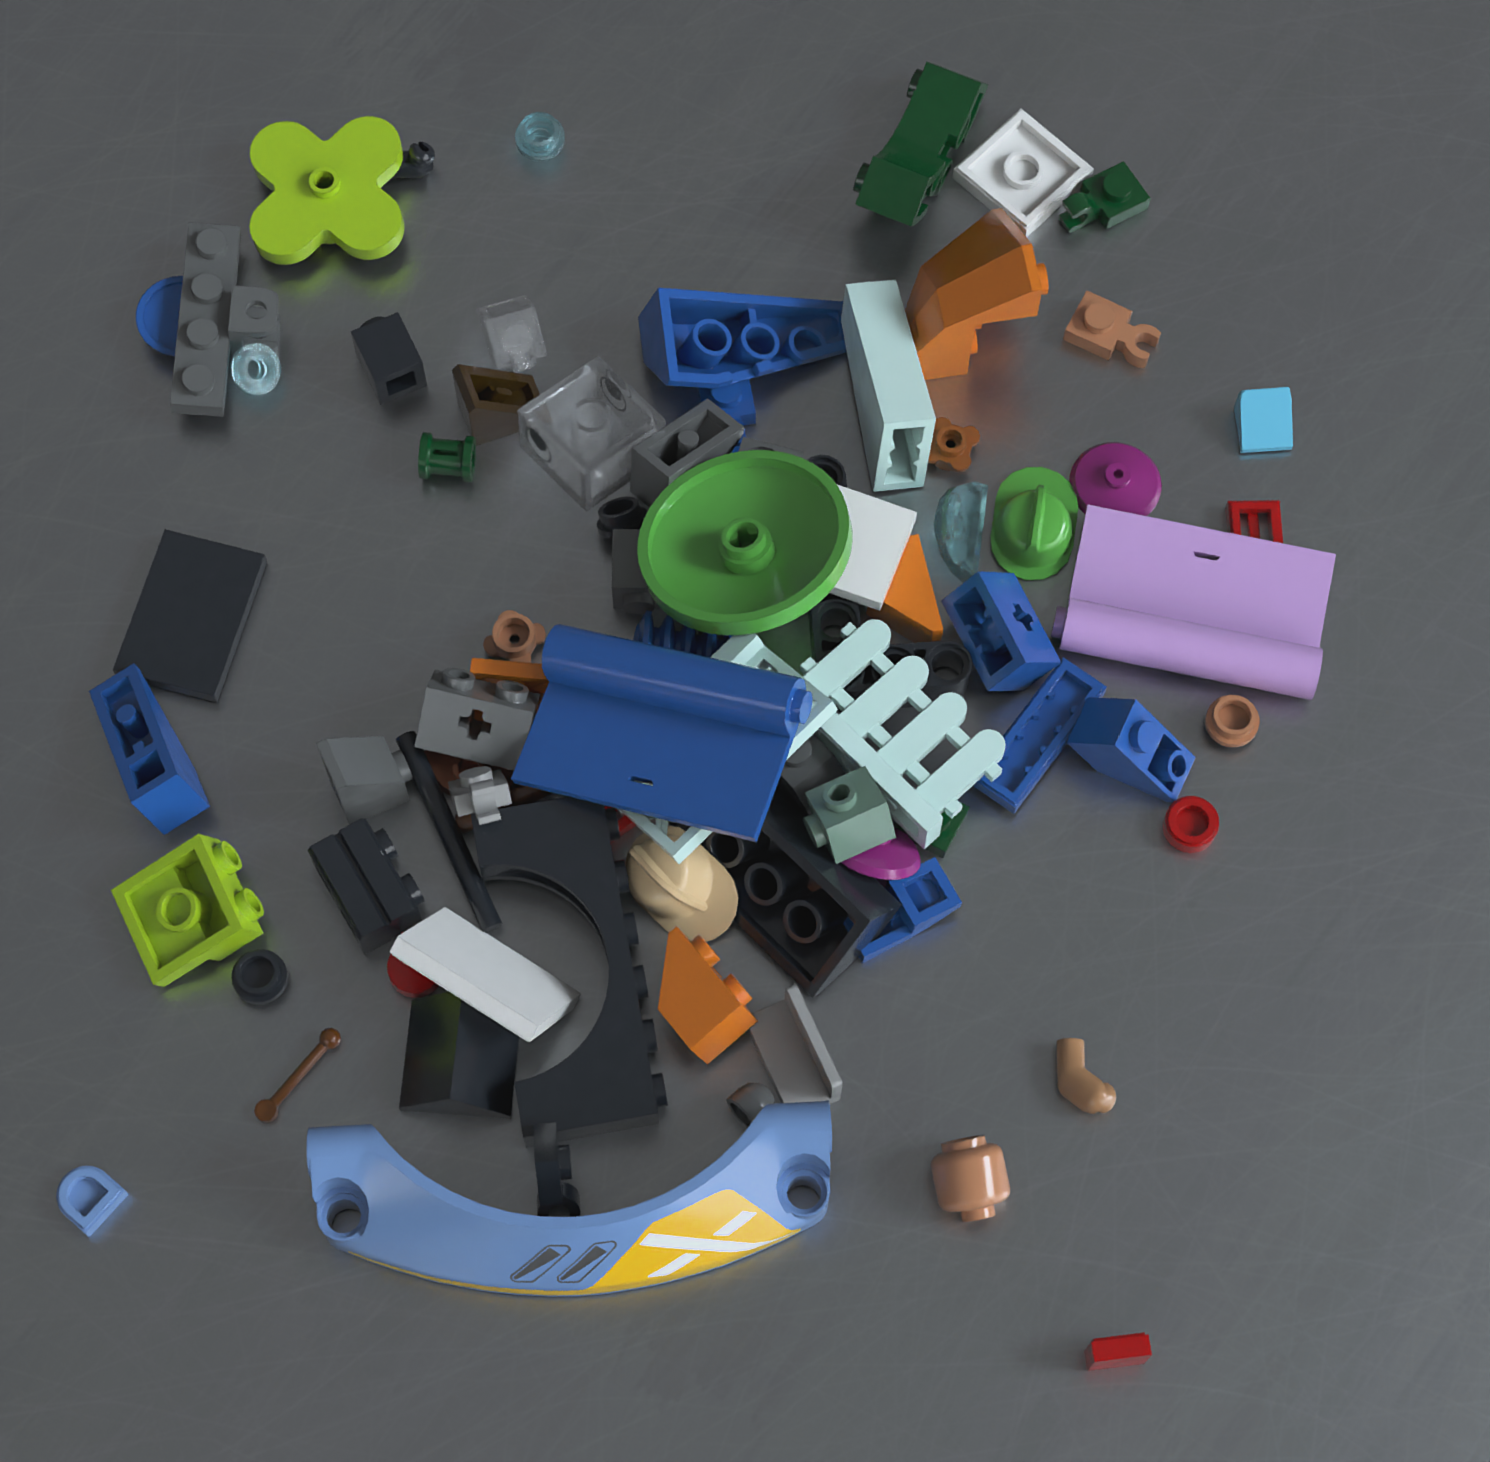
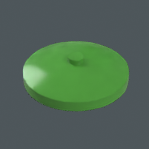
(745, 542)

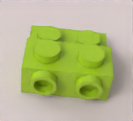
(188, 908)

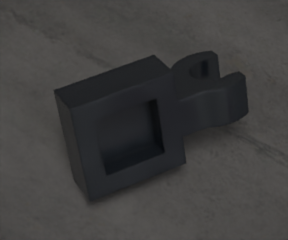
(552, 1167)

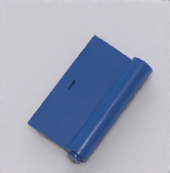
(666, 717)

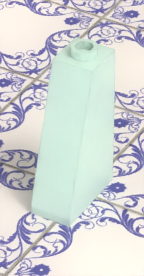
(887, 385)

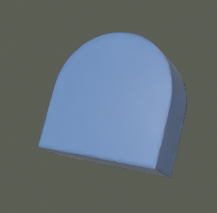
(88, 1197)

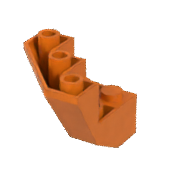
(972, 281)

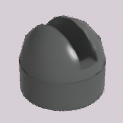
(749, 1101)

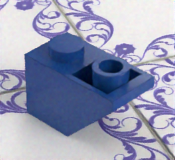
(1131, 746)

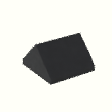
(457, 1060)

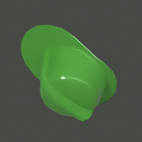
(1034, 523)

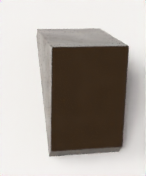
(491, 400)

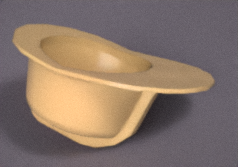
(690, 895)

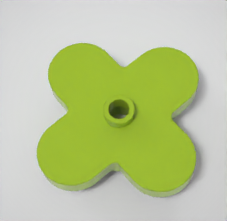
(326, 190)

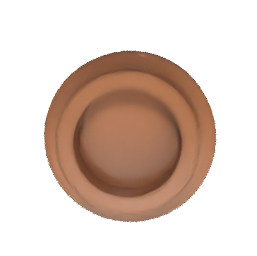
(1232, 721)

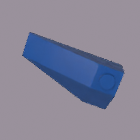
(734, 337)

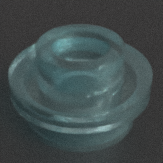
(540, 125)
(269, 369)

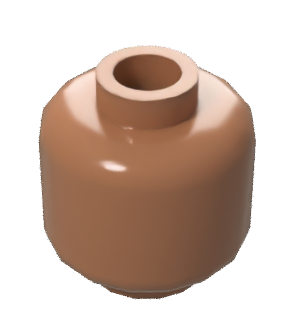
(970, 1177)

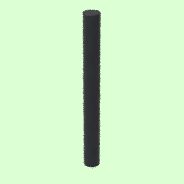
(449, 833)

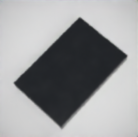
(191, 614)

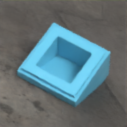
(1264, 419)

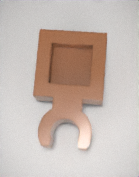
(1104, 326)

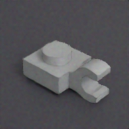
(480, 793)

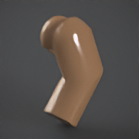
(1079, 1084)

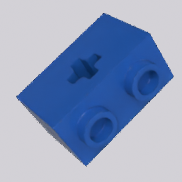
(1000, 631)

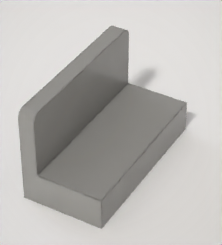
(795, 1051)

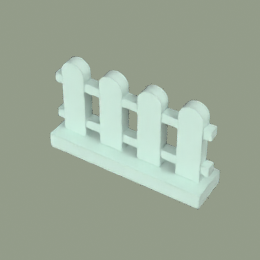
(845, 734)

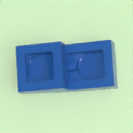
(924, 901)

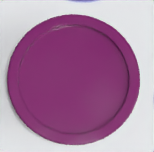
(1116, 479)
(889, 860)

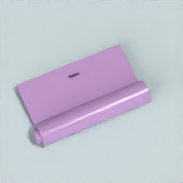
(1197, 602)

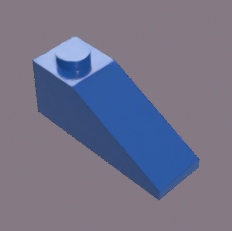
(147, 751)

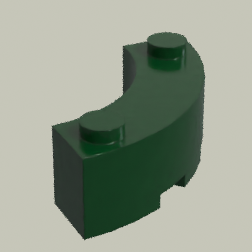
(916, 155)

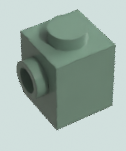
(848, 815)

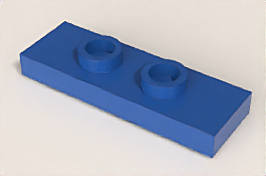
(1040, 733)

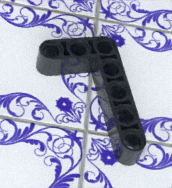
(841, 611)

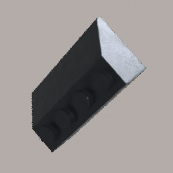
(799, 897)

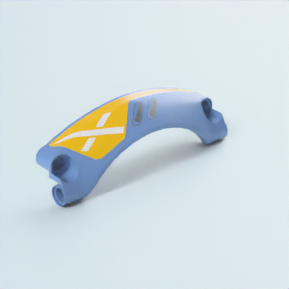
(699, 1226)

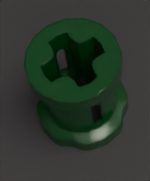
(447, 457)

